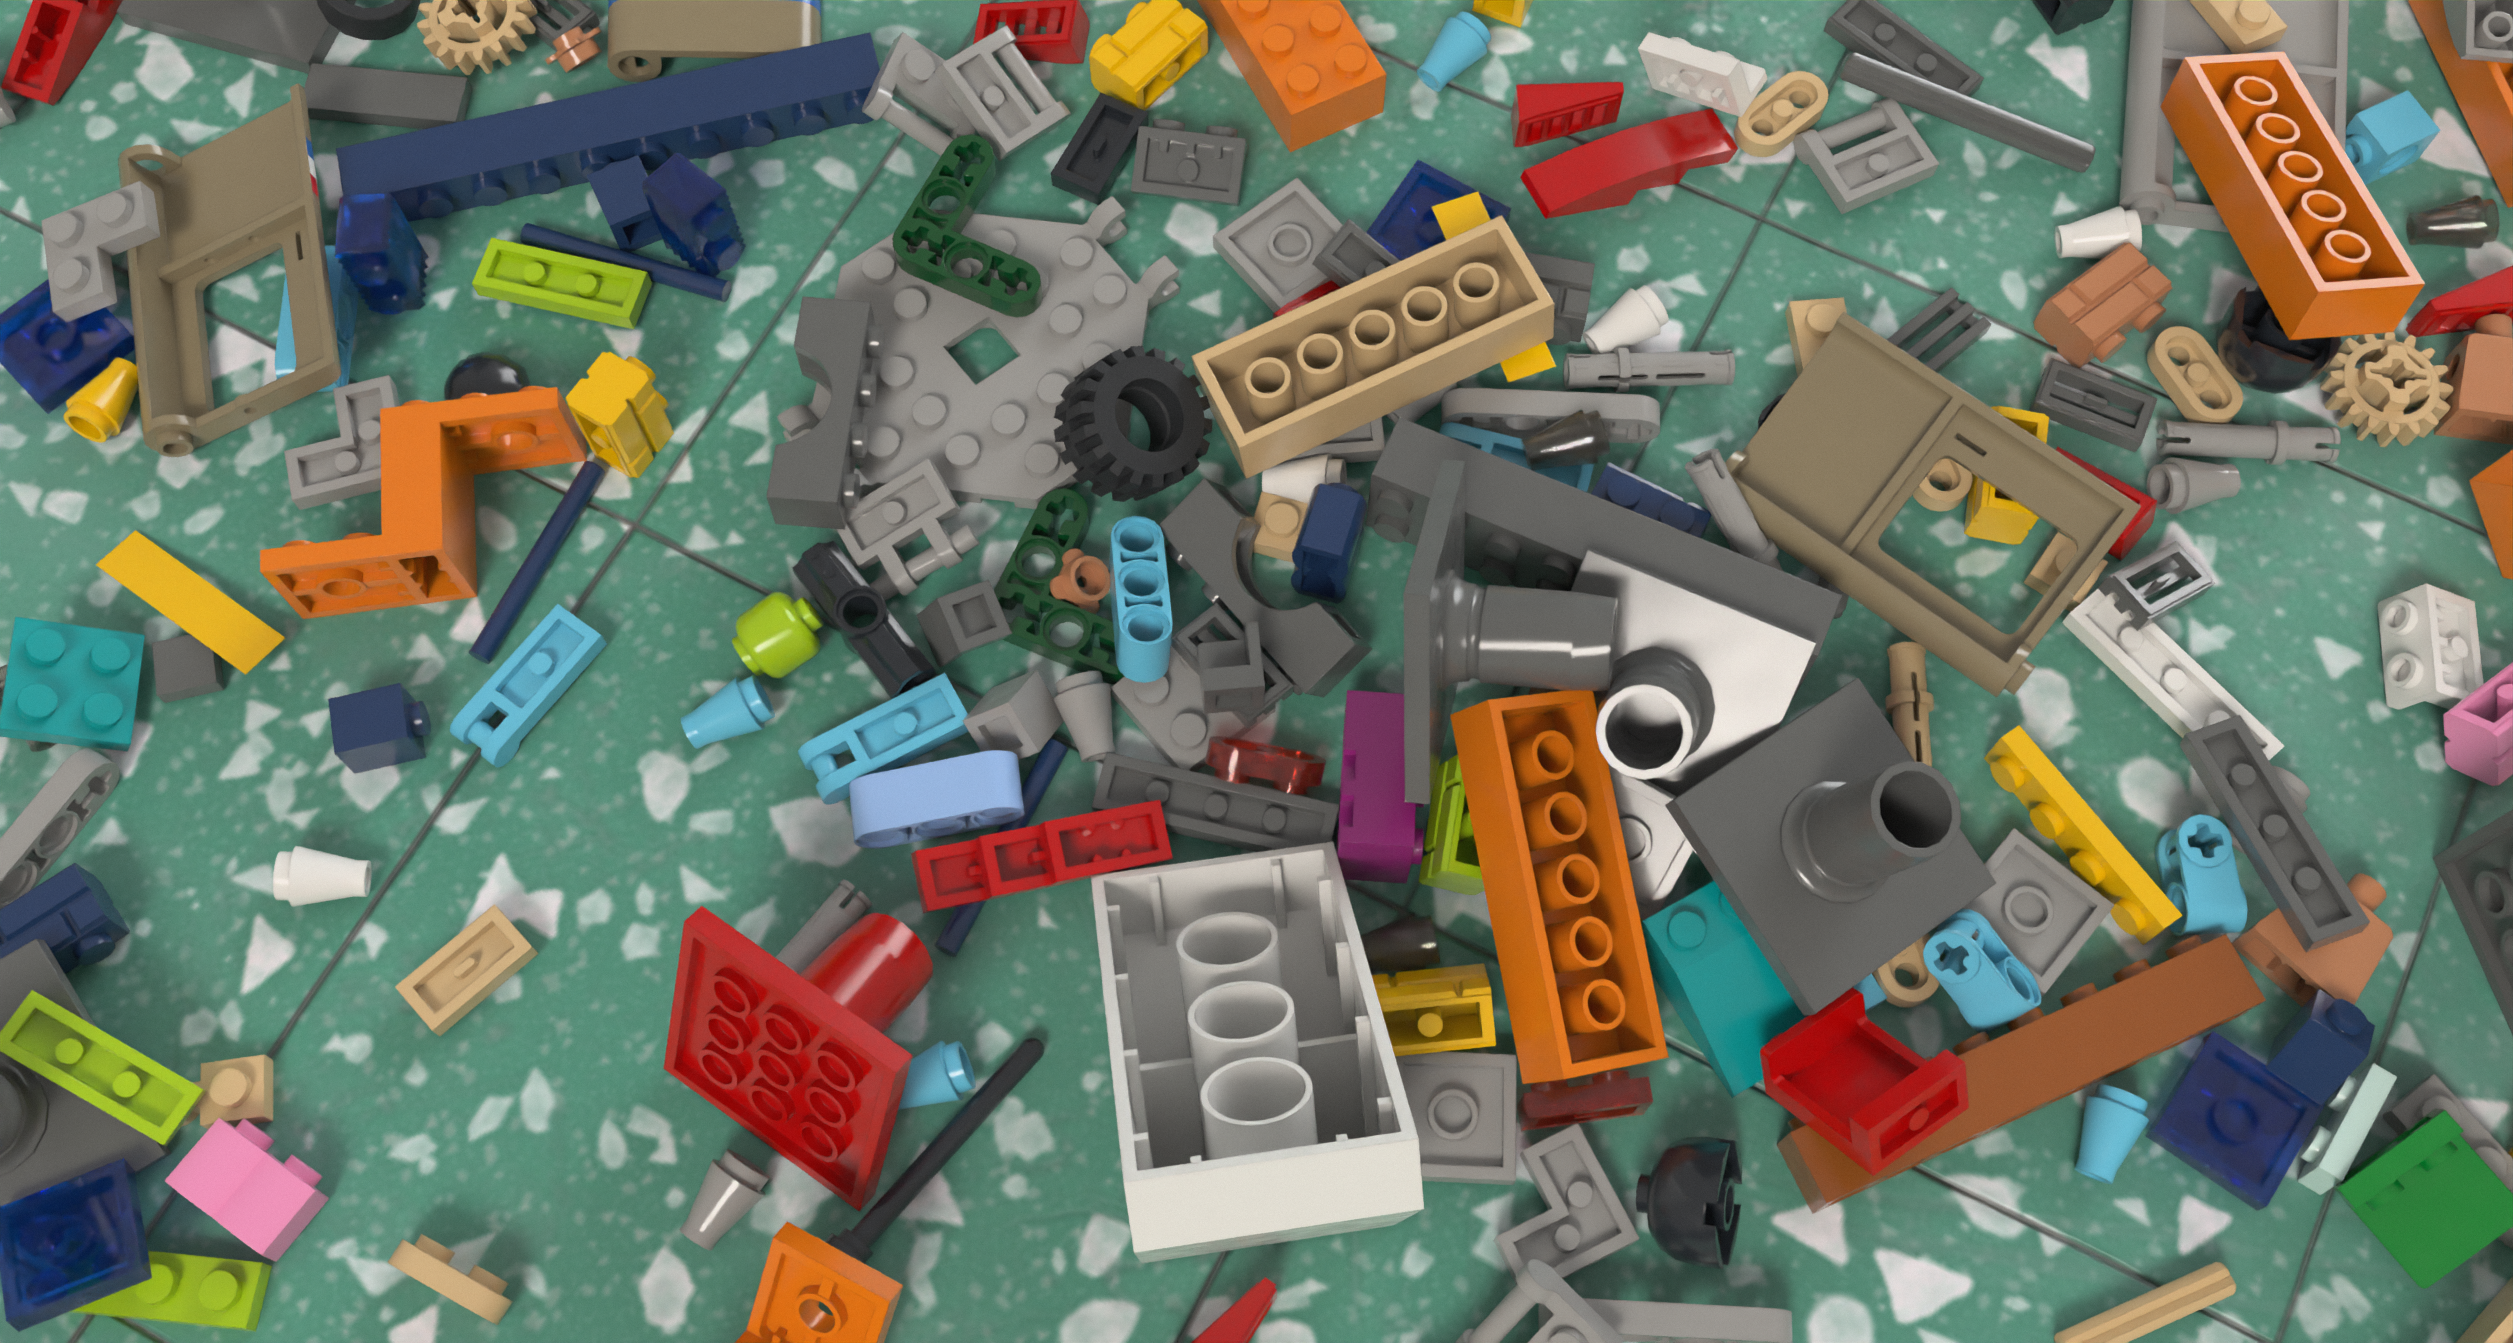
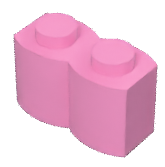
(248, 1187)

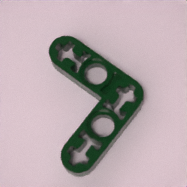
(948, 243)
(1035, 594)

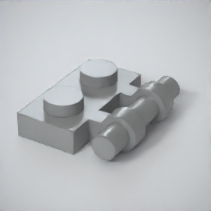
(899, 514)

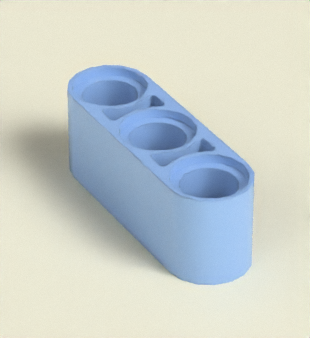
(936, 799)

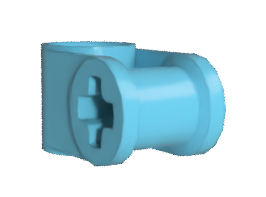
(2201, 880)
(1981, 972)

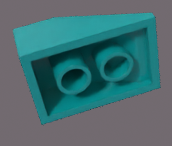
(1718, 984)

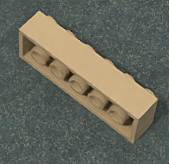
(1374, 346)

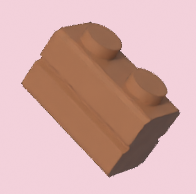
(2102, 306)

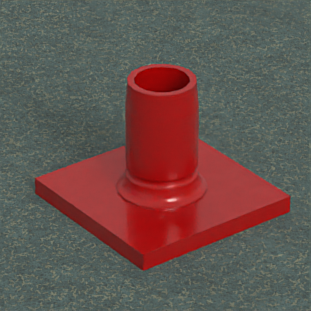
(802, 1051)

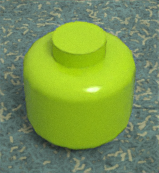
(777, 635)

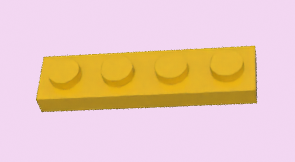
(2091, 847)

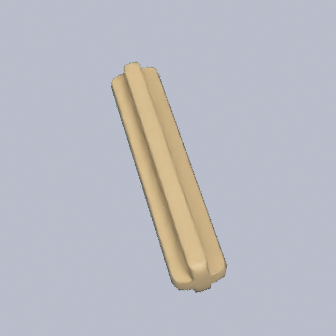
(2154, 1308)

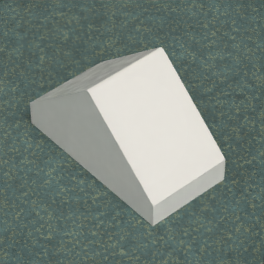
(1249, 1056)

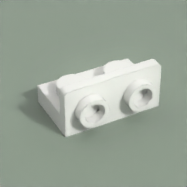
(1700, 74)
(2429, 647)

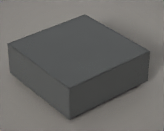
(185, 669)

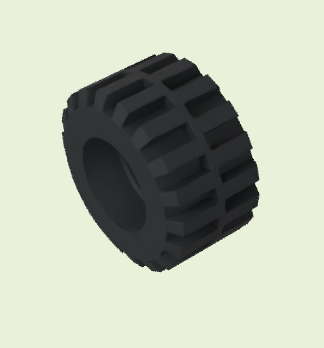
(1167, 403)

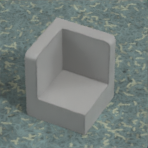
(1015, 717)

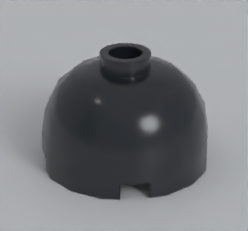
(2261, 354)
(1693, 1200)

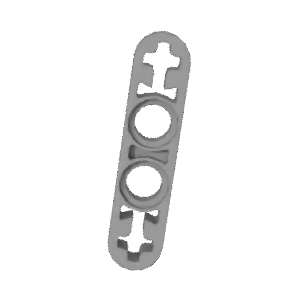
(1527, 412)
(53, 821)
(1689, 1322)

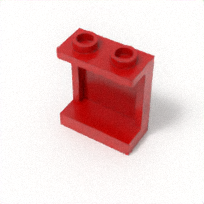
(1861, 1083)

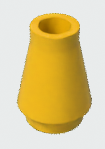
(104, 402)

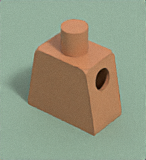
(2481, 384)
(2336, 968)

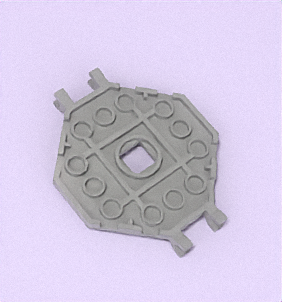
(1000, 433)

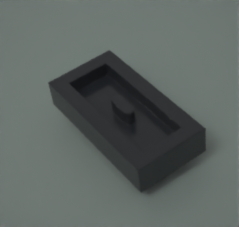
(1099, 149)

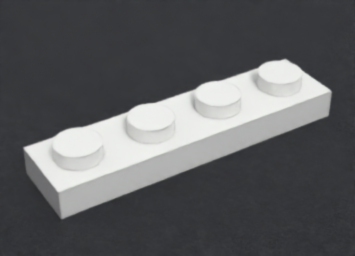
(2159, 670)

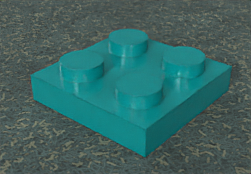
(71, 684)

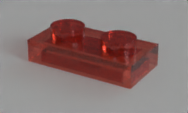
(1607, 1098)

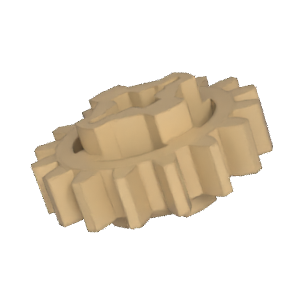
(460, 40)
(2386, 388)

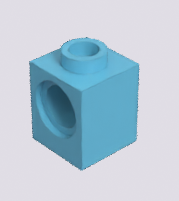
(2388, 136)

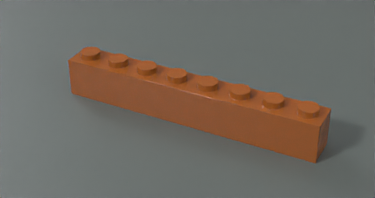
(2054, 1057)

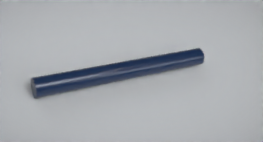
(657, 270)
(537, 562)
(1033, 790)

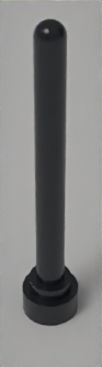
(887, 1209)

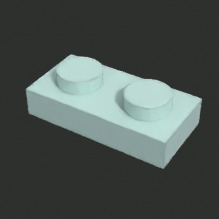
(2334, 1148)

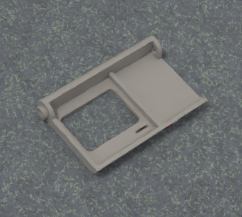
(2161, 39)

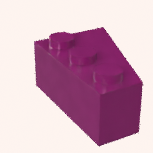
(1374, 821)

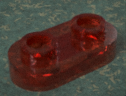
(1287, 767)

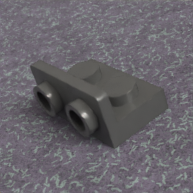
(1189, 163)

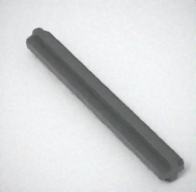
(1967, 112)

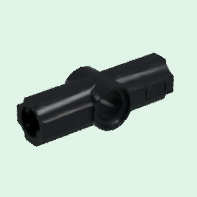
(846, 596)

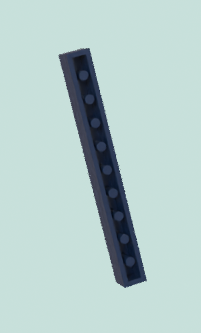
(572, 137)

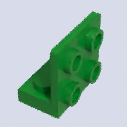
(2429, 1198)

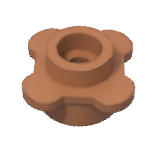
(575, 48)
(1093, 574)

